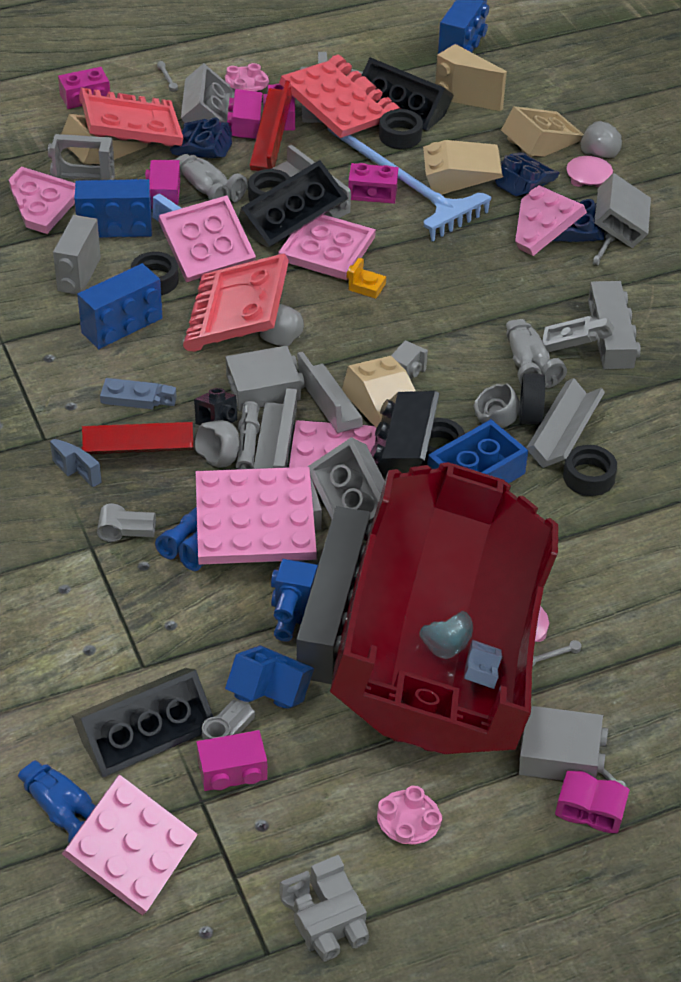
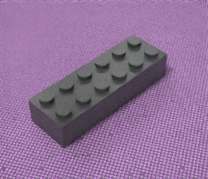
(332, 592)

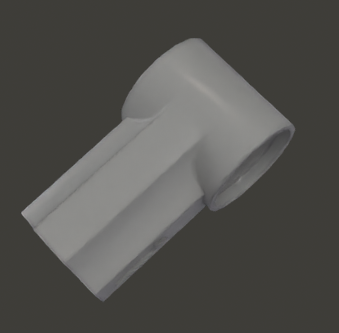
(117, 522)
(229, 721)

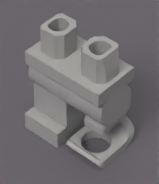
(334, 917)

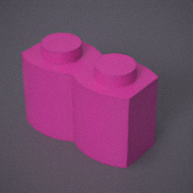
(592, 801)

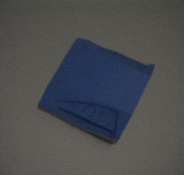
(205, 139)
(523, 174)
(584, 228)

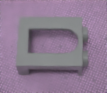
(62, 169)

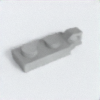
(576, 332)

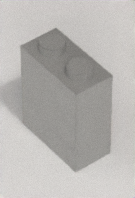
(622, 210)
(77, 254)
(263, 376)
(561, 743)

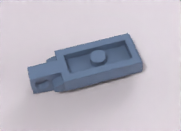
(137, 394)

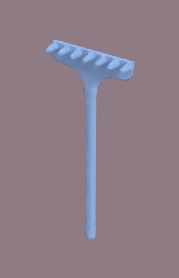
(446, 209)

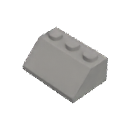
(205, 96)
(348, 478)

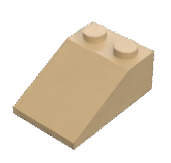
(471, 78)
(78, 126)
(539, 131)
(460, 164)
(372, 383)

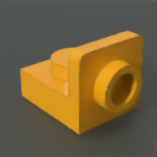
(364, 281)

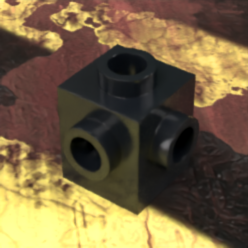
(215, 406)

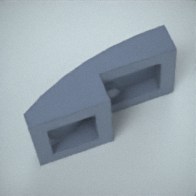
(73, 459)
(483, 664)

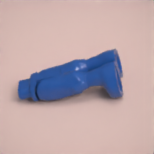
(173, 542)
(57, 796)

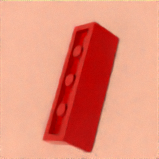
(271, 128)
(137, 438)

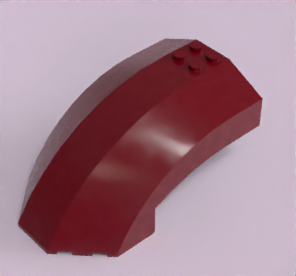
(437, 549)

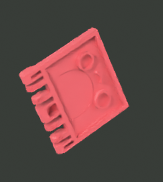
(339, 100)
(131, 119)
(236, 301)

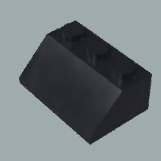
(404, 430)

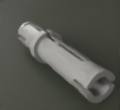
(248, 428)

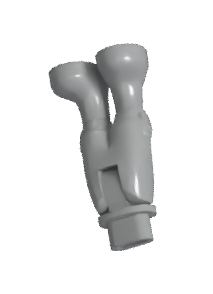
(211, 180)
(532, 355)

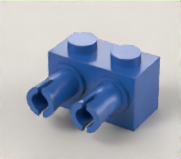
(291, 595)

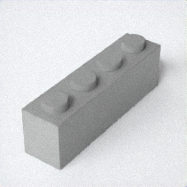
(610, 301)

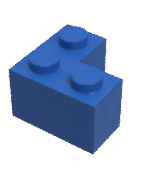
(269, 674)

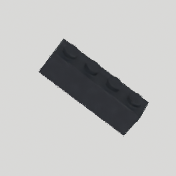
(409, 91)
(291, 205)
(143, 721)

